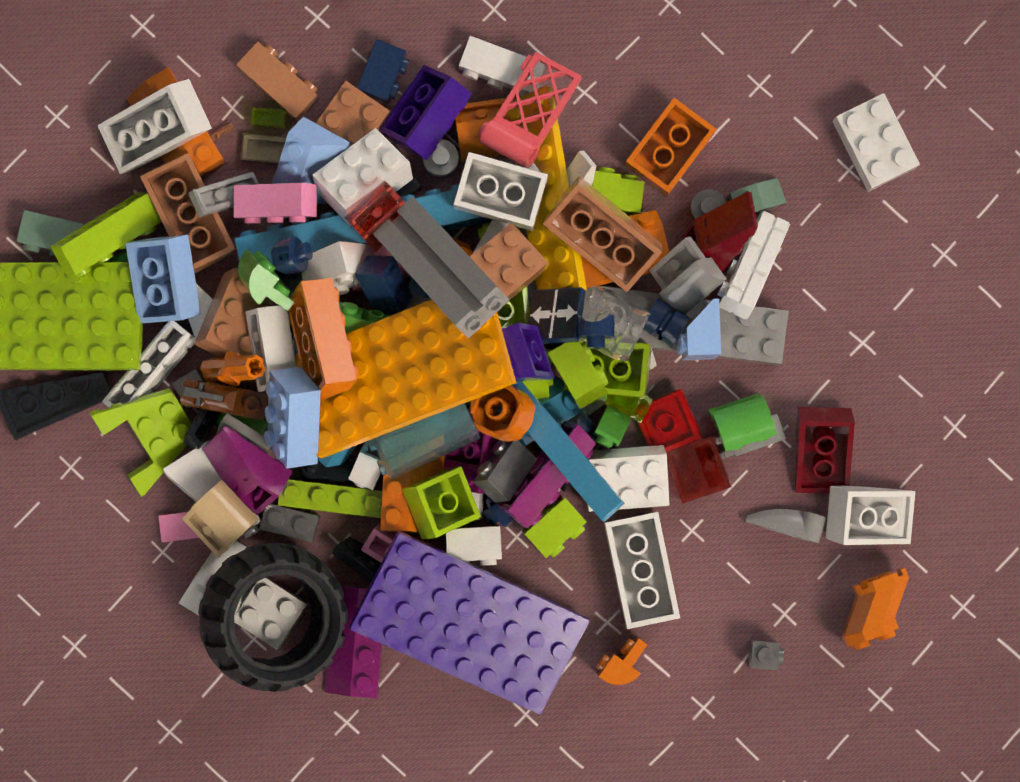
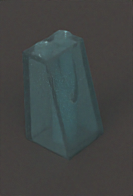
(424, 441)

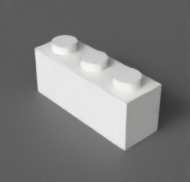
(495, 65)
(271, 340)

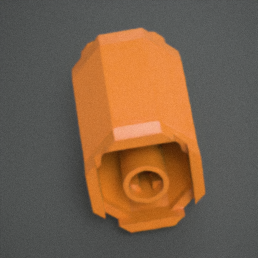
(875, 609)

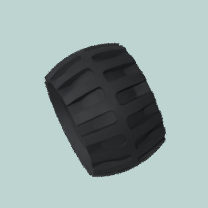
(318, 643)

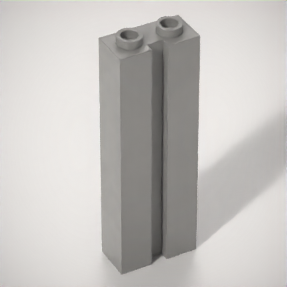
(441, 267)

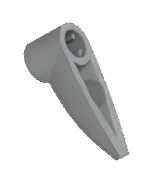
(793, 523)

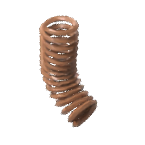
(225, 129)

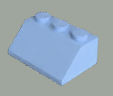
(307, 151)
(702, 336)

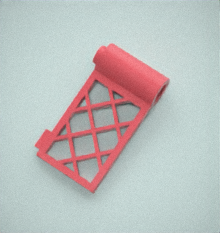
(513, 140)

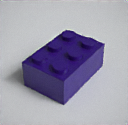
(425, 112)

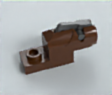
(224, 399)

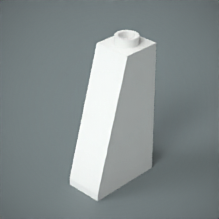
(197, 476)

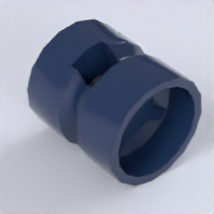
(665, 322)

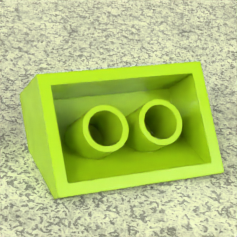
(625, 377)

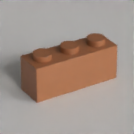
(278, 80)

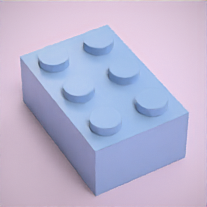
(163, 279)
(292, 417)

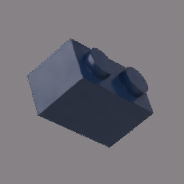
(383, 71)
(383, 284)

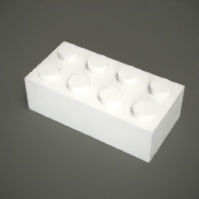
(154, 126)
(642, 570)

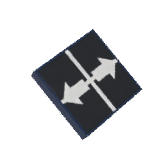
(557, 313)

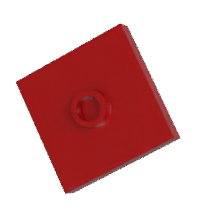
(670, 422)

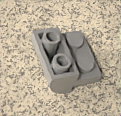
(686, 276)

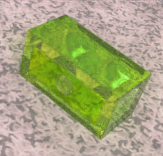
(268, 117)

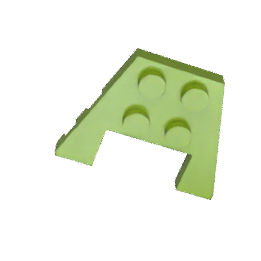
(159, 427)

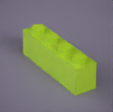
(105, 234)
(331, 498)

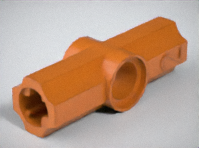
(233, 368)

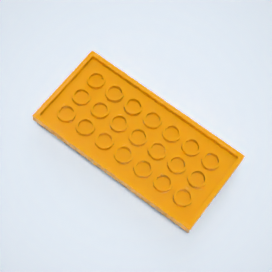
(411, 371)

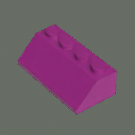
(543, 481)
(358, 661)

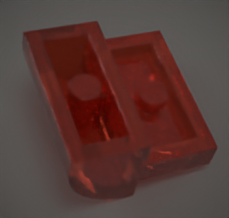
(373, 212)
(698, 469)

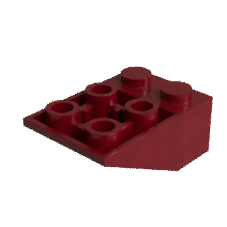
(725, 230)

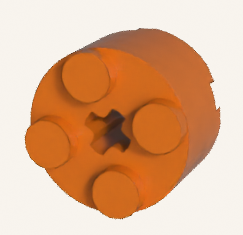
(503, 413)

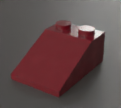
(823, 448)

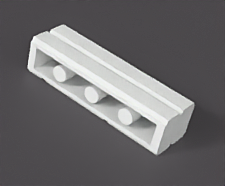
(753, 266)
(156, 364)

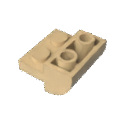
(220, 518)

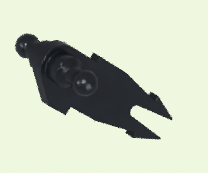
(333, 474)

